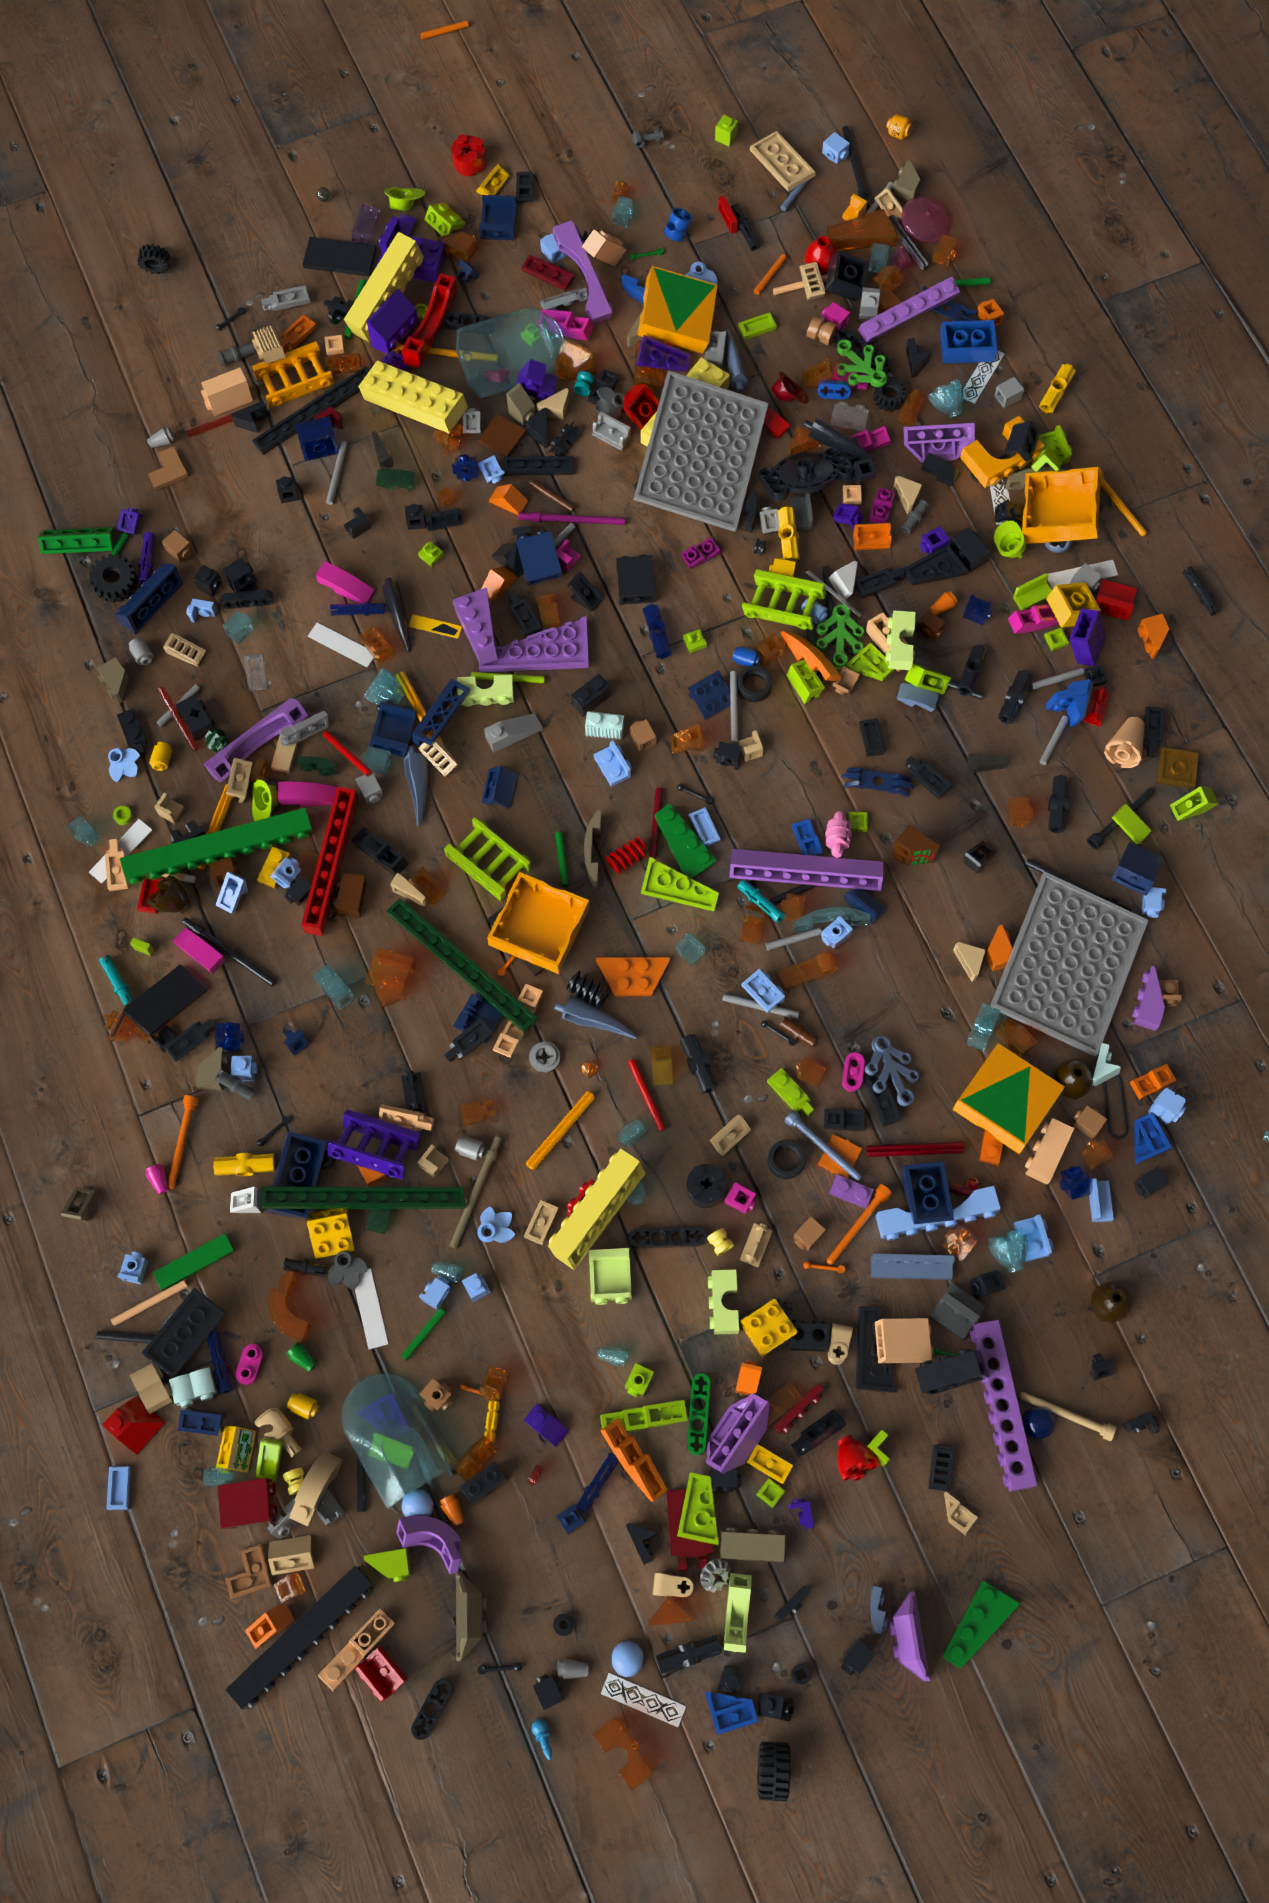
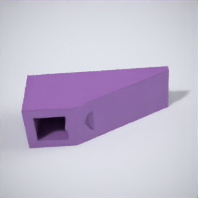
(1151, 1004)

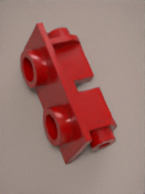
(1097, 706)

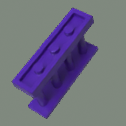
(378, 1129)

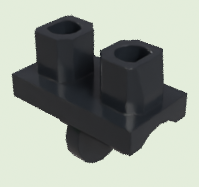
(337, 310)
(194, 831)

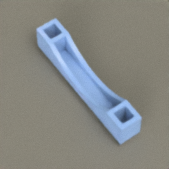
(898, 1222)

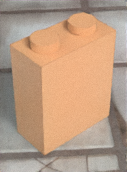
(226, 392)
(903, 1340)

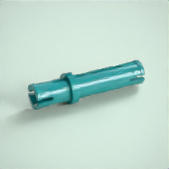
(754, 895)
(120, 988)

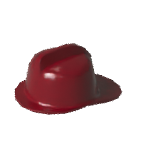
(788, 390)

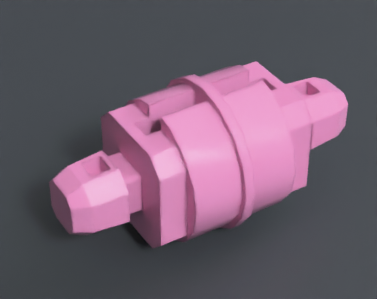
(838, 834)

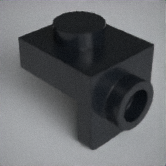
(1009, 511)
(776, 1707)

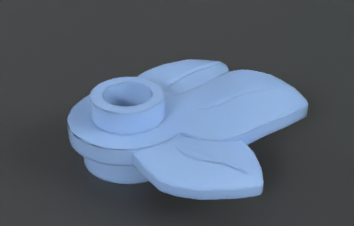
(705, 274)
(125, 765)
(498, 1225)

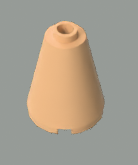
(1127, 743)

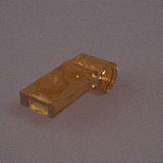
(809, 970)

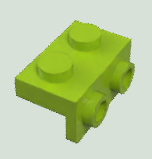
(443, 219)
(1057, 442)

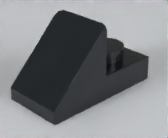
(916, 359)
(247, 416)
(584, 592)
(978, 856)
(638, 1536)

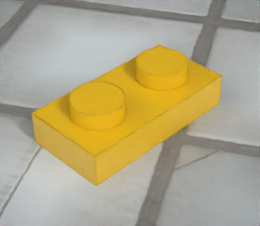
(272, 861)
(769, 1464)

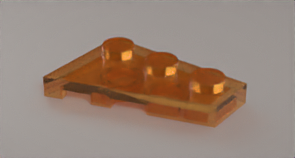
(646, 375)

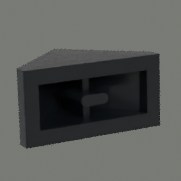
(537, 428)
(509, 557)

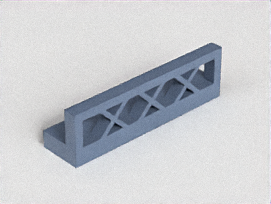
(912, 1266)

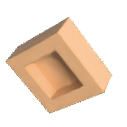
(334, 345)
(851, 494)

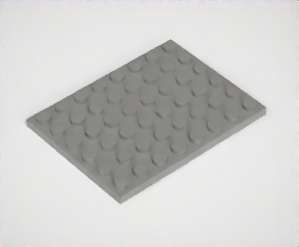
(701, 451)
(1069, 964)

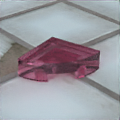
(496, 376)

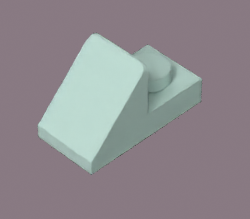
(1104, 1070)

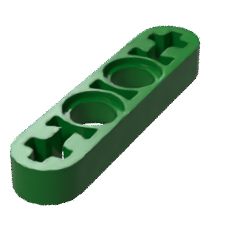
(698, 1414)

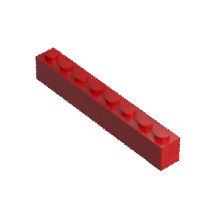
(330, 861)

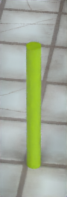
(516, 678)

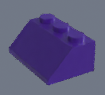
(392, 322)

